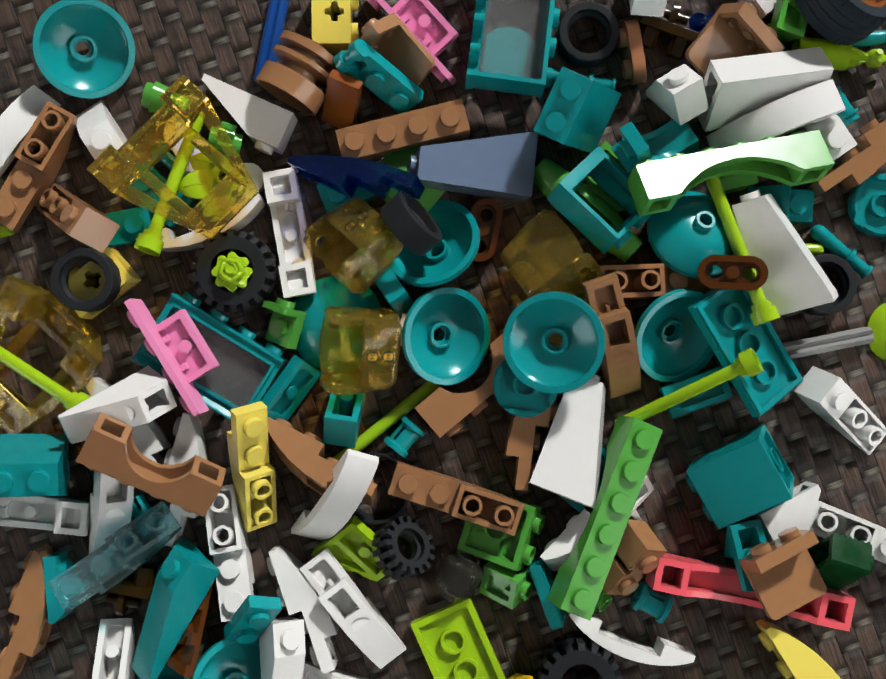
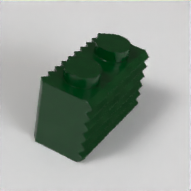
(842, 560)

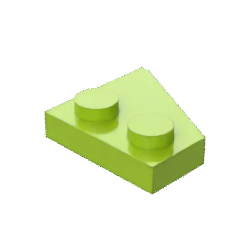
(354, 549)

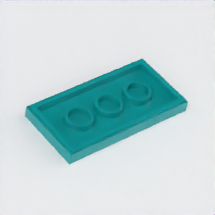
(729, 330)

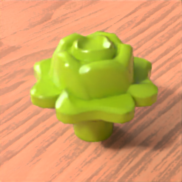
(232, 271)

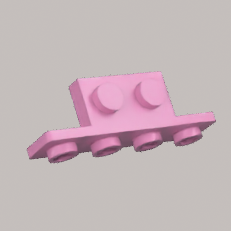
(428, 28)
(179, 350)

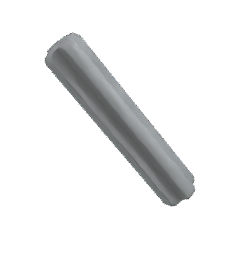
(829, 342)

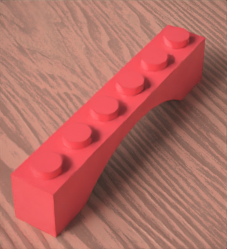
(720, 582)

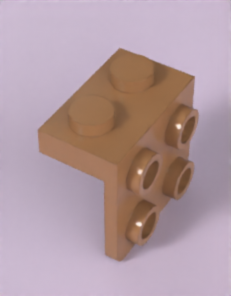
(732, 33)
(398, 46)
(784, 572)

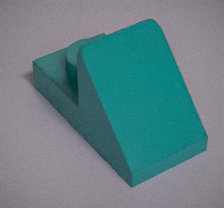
(794, 202)
(739, 541)
(53, 566)

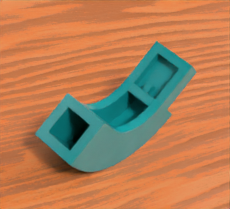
(654, 145)

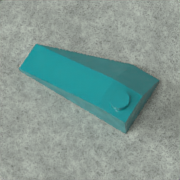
(173, 603)

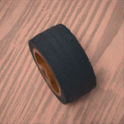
(843, 20)

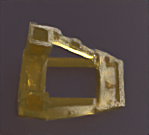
(154, 139)
(81, 341)

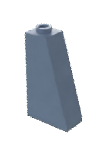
(480, 167)

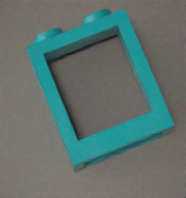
(582, 216)

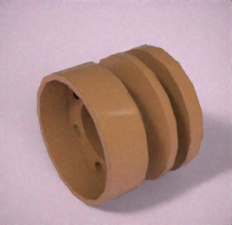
(301, 68)

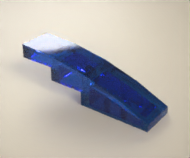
(349, 173)

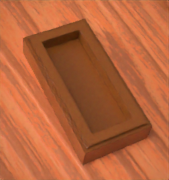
(341, 99)

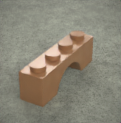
(419, 127)
(446, 409)
(114, 453)

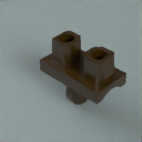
(679, 36)
(139, 587)

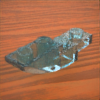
(117, 558)

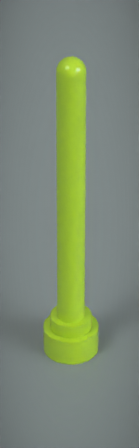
(151, 239)
(762, 309)
(745, 365)
(68, 398)
(391, 417)

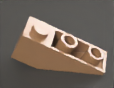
(77, 218)

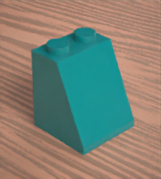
(577, 111)
(34, 465)
(741, 477)

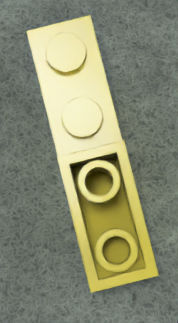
(250, 466)
(794, 657)

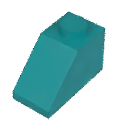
(343, 419)

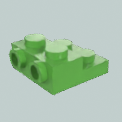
(502, 548)

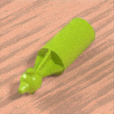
(843, 56)

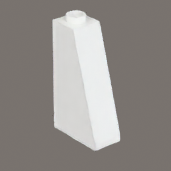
(752, 81)
(793, 273)
(573, 446)

